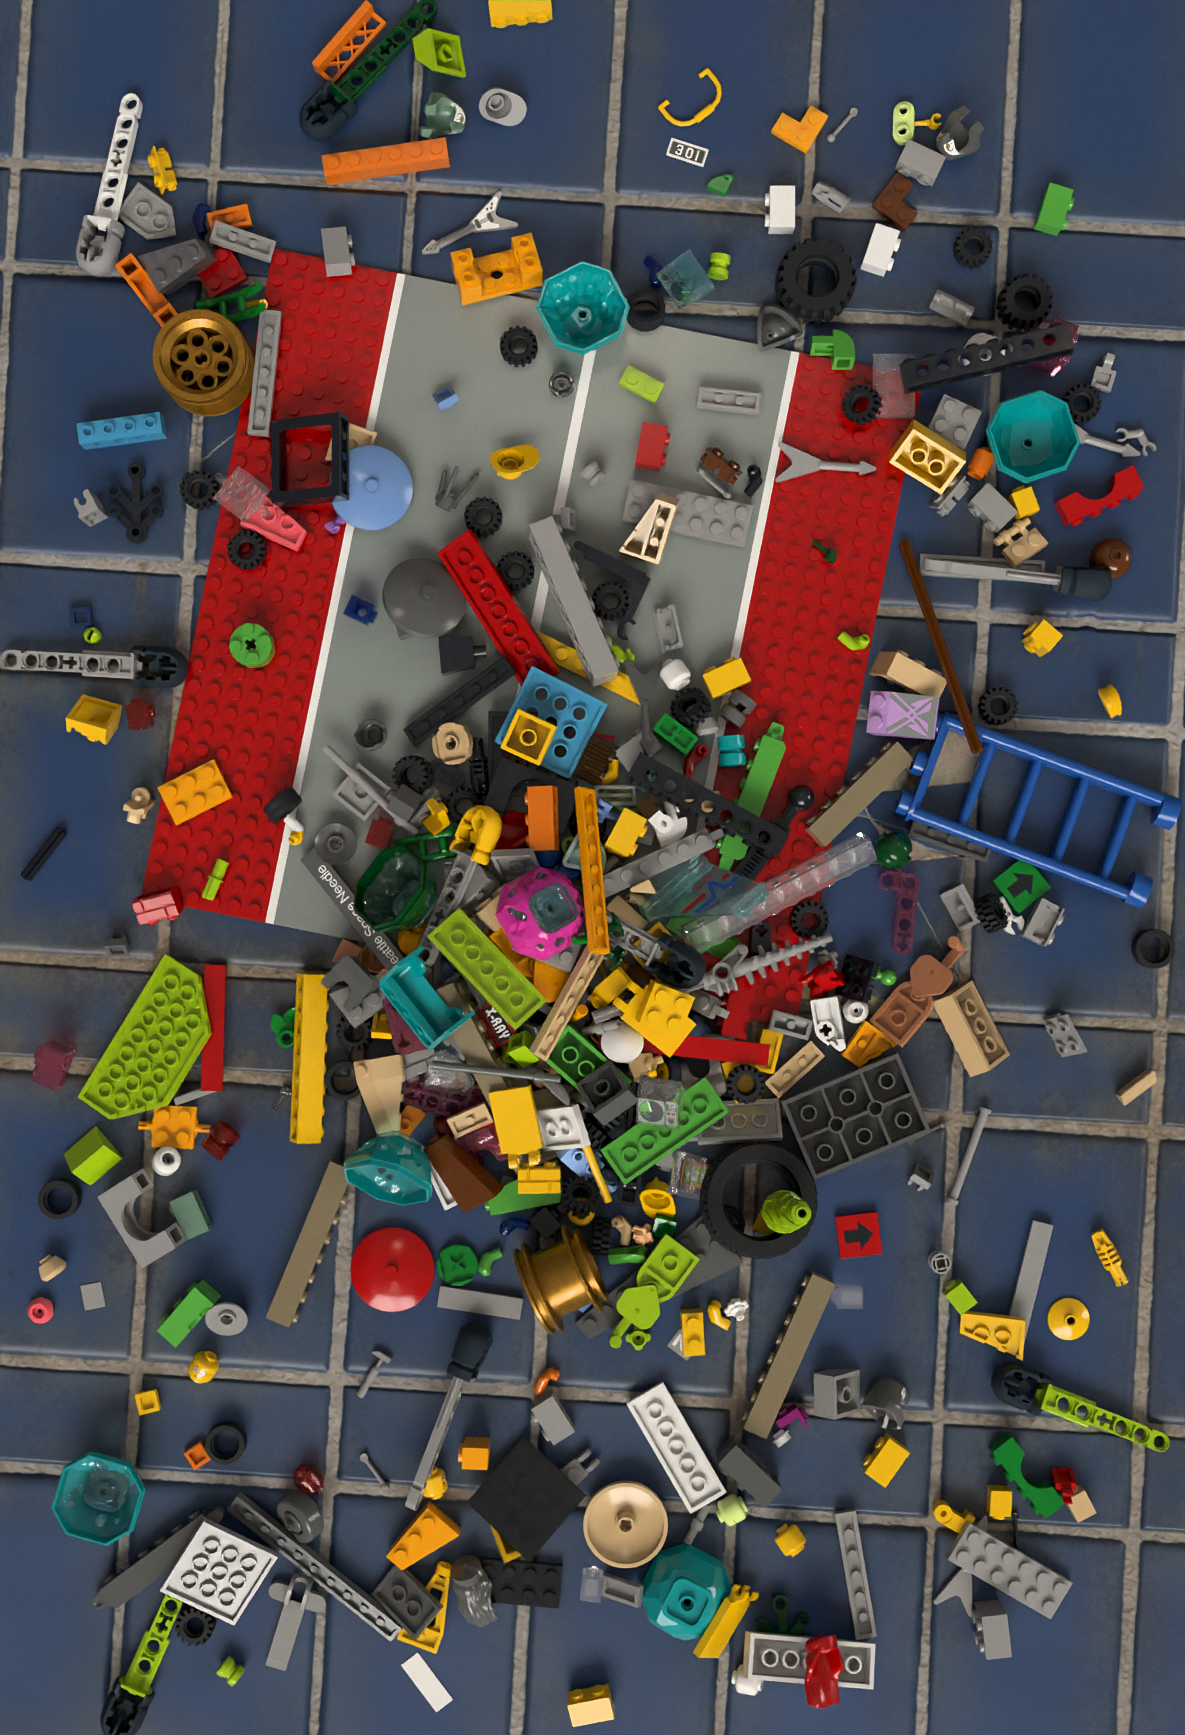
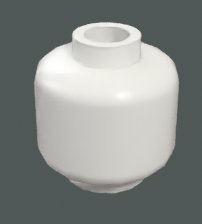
(675, 674)
(167, 1154)
(745, 1685)

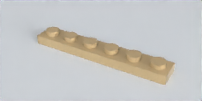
(565, 1004)

